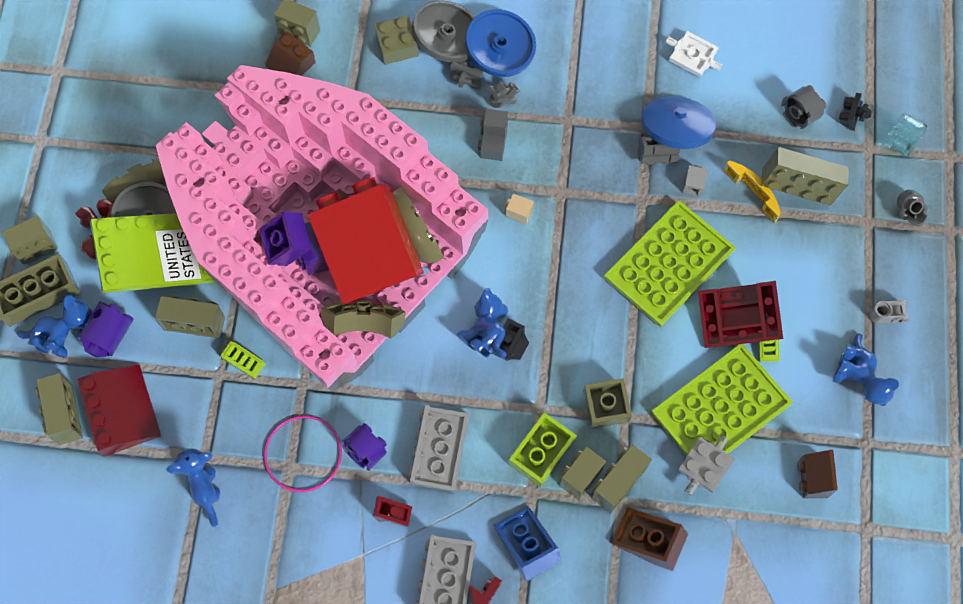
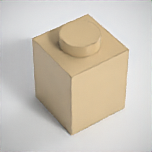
(519, 208)

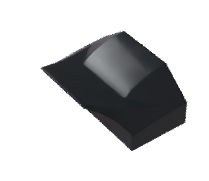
(514, 341)

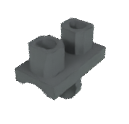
(465, 74)
(502, 94)

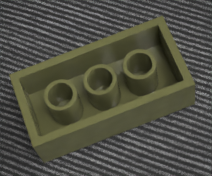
(805, 176)
(36, 289)

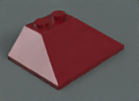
(740, 314)

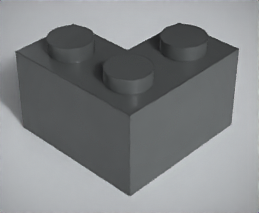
(494, 131)

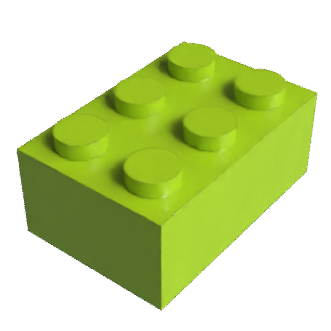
(542, 450)

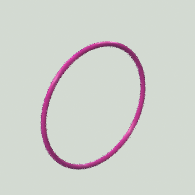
(318, 486)

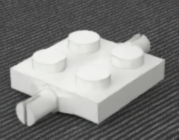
(693, 54)

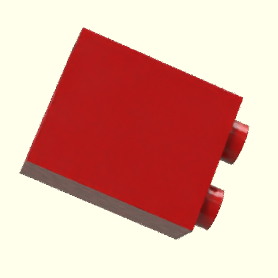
(364, 240)

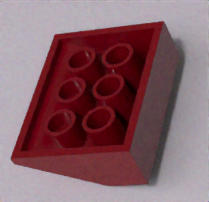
(118, 409)

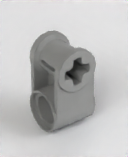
(892, 312)

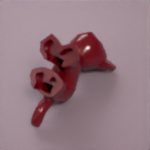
(86, 214)

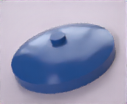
(500, 43)
(678, 122)

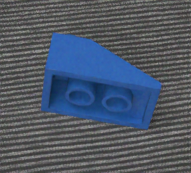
(528, 543)

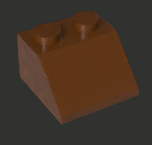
(290, 56)
(817, 474)

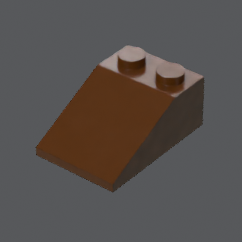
(650, 538)

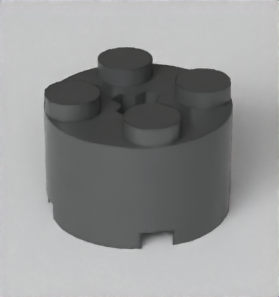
(803, 107)

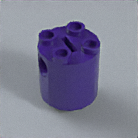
(104, 330)

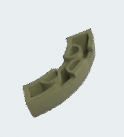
(137, 174)
(422, 240)
(363, 317)

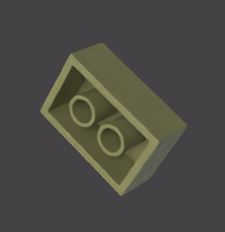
(190, 316)
(58, 409)
(620, 478)

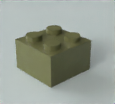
(298, 21)
(396, 40)
(30, 240)
(607, 403)
(582, 473)

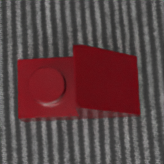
(392, 511)
(490, 589)

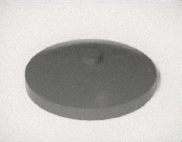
(441, 30)
(143, 199)

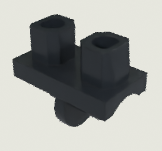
(857, 111)

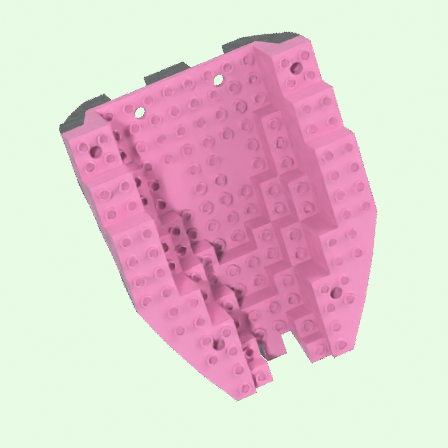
(288, 150)

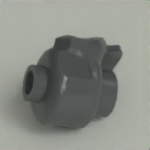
(912, 207)

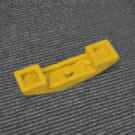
(753, 181)

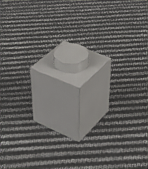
(695, 180)

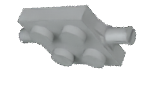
(706, 465)

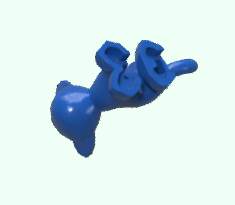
(52, 332)
(486, 333)
(875, 389)
(191, 463)

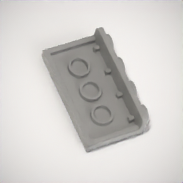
(438, 448)
(446, 571)

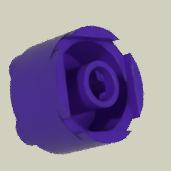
(364, 447)

